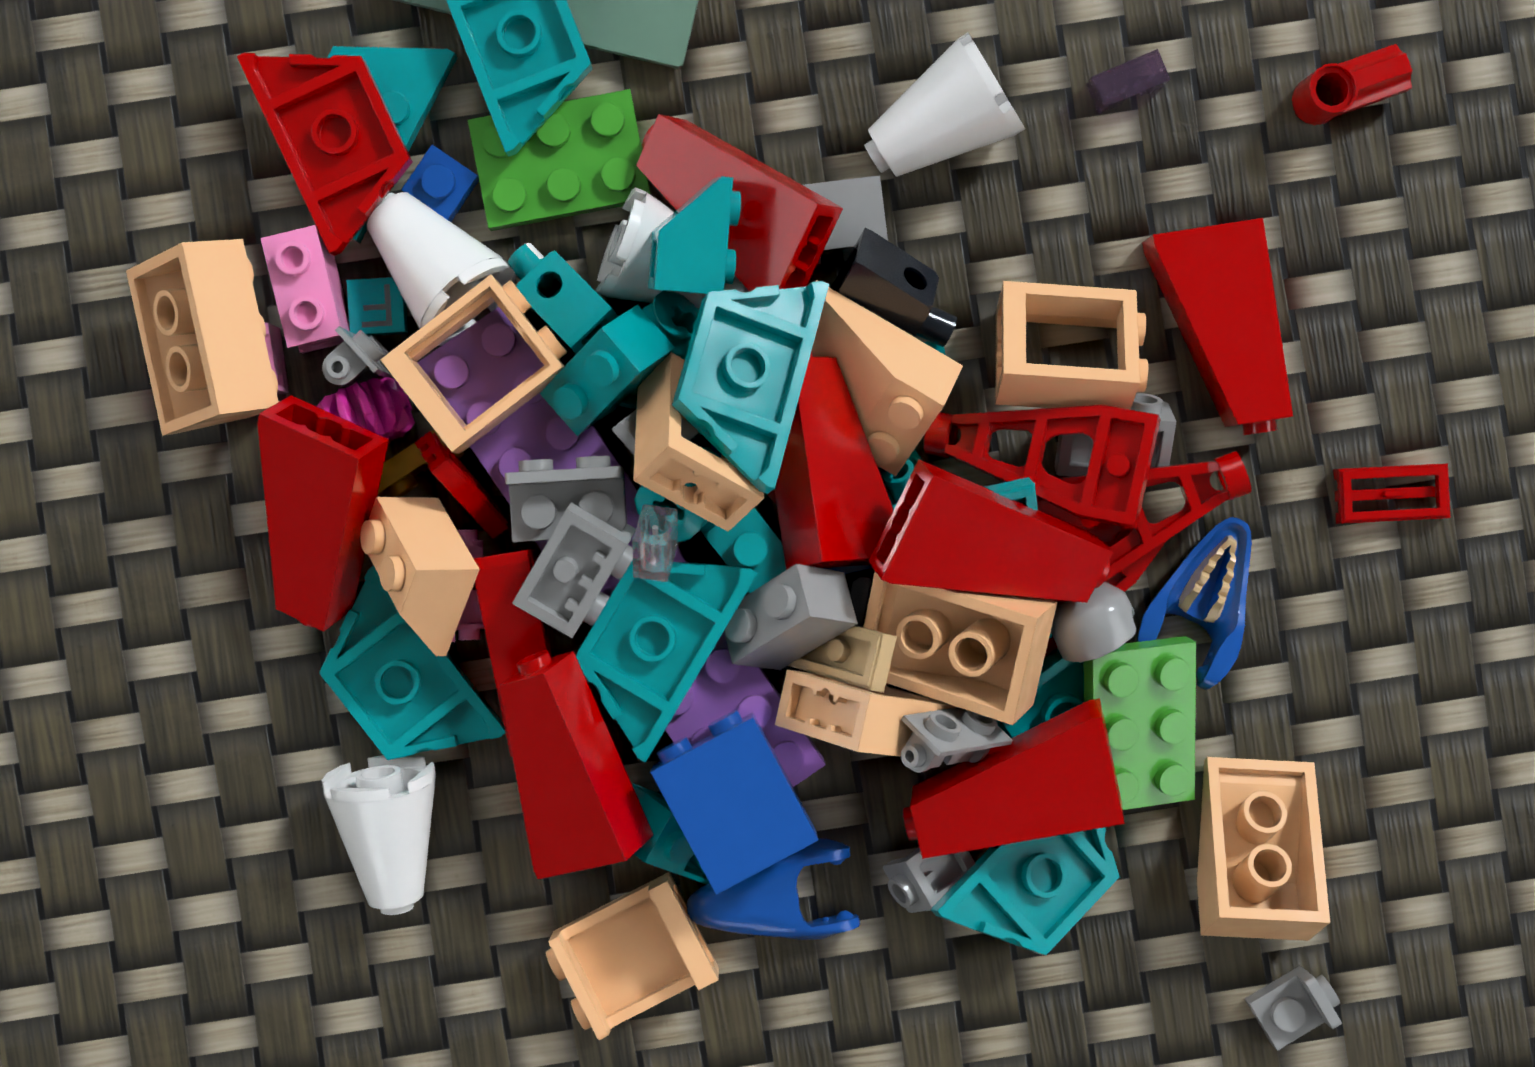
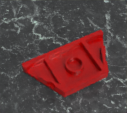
(331, 136)

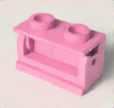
(306, 289)

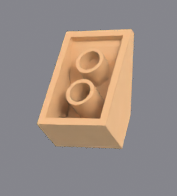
(889, 374)
(964, 645)
(1261, 851)

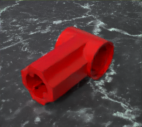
(1353, 84)

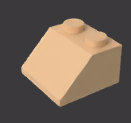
(421, 565)

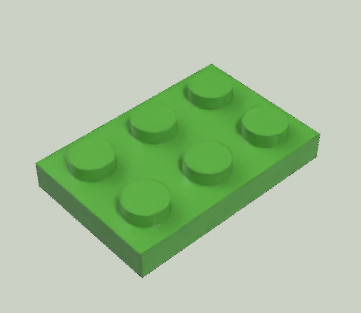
(568, 168)
(1149, 717)

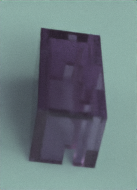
(1128, 79)

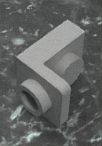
(923, 882)
(1294, 1006)

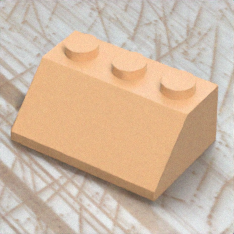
(202, 335)

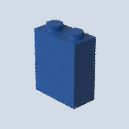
(733, 800)

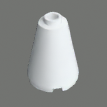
(943, 113)
(628, 252)
(431, 257)
(385, 826)

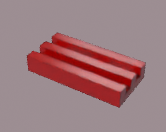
(462, 484)
(1346, 495)

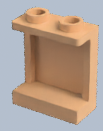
(631, 955)

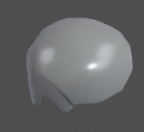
(1094, 627)

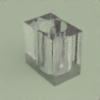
(655, 543)

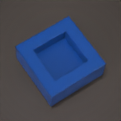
(441, 183)

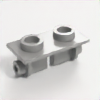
(355, 359)
(950, 738)

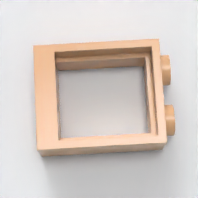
(1059, 385)
(426, 396)
(669, 461)
(850, 714)

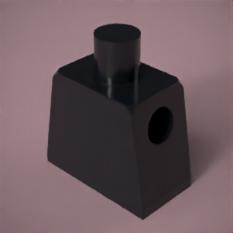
(894, 288)

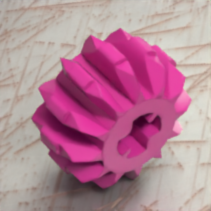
(374, 405)

